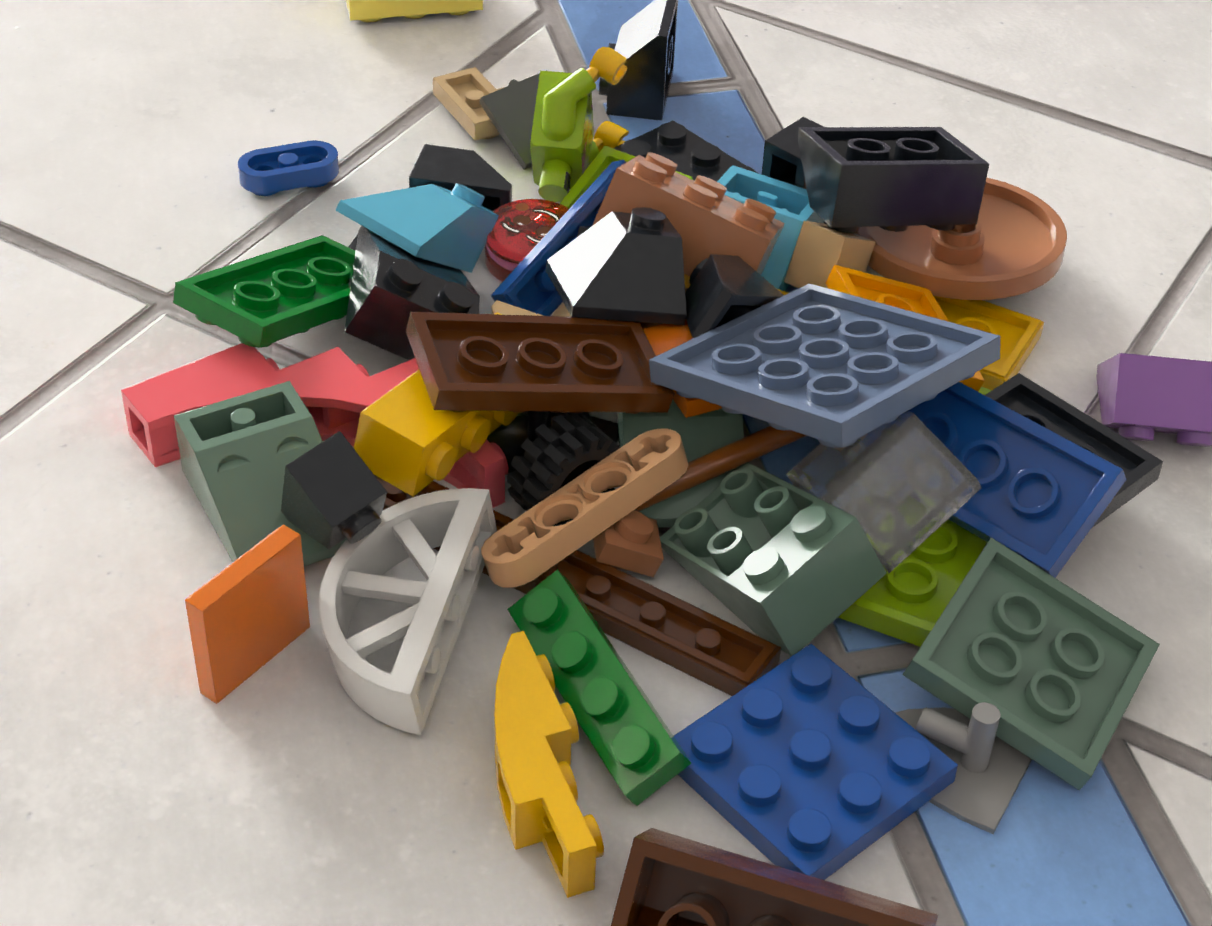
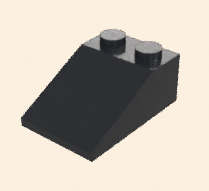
(392, 284)

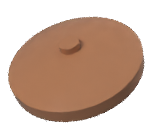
(1005, 254)

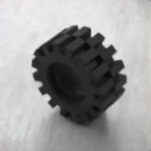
(557, 458)

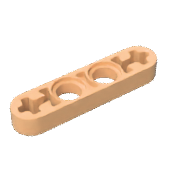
(534, 545)

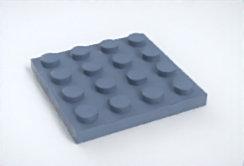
(825, 363)

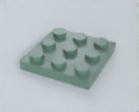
(1039, 656)

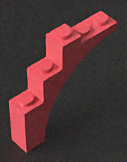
(327, 383)

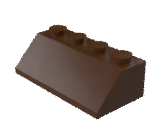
(701, 885)

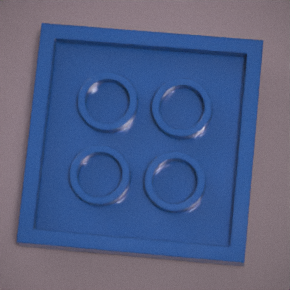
(811, 765)

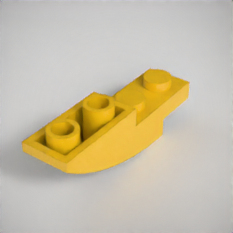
(535, 767)

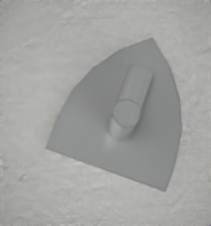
(987, 765)

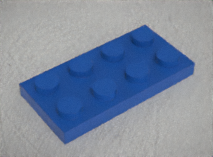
(1036, 485)

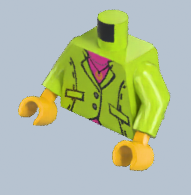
(565, 126)

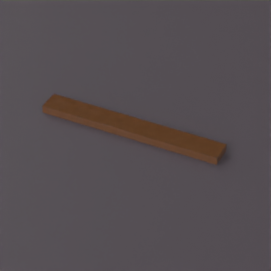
(651, 618)

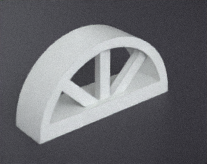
(445, 518)

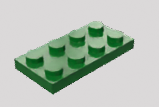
(273, 292)

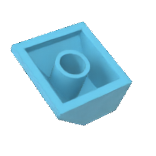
(427, 222)

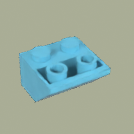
(790, 206)

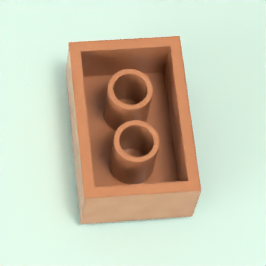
(696, 209)

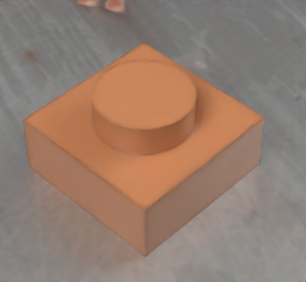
(631, 545)

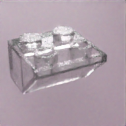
(893, 482)

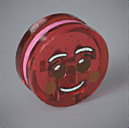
(518, 231)

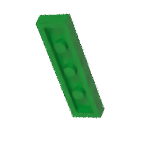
(599, 689)

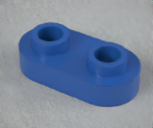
(288, 167)

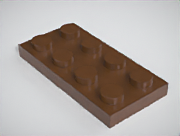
(534, 363)

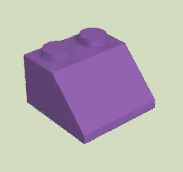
(1157, 396)

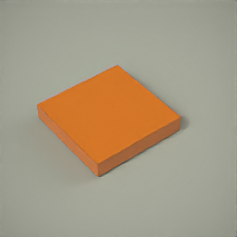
(248, 613)

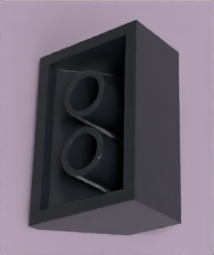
(891, 177)

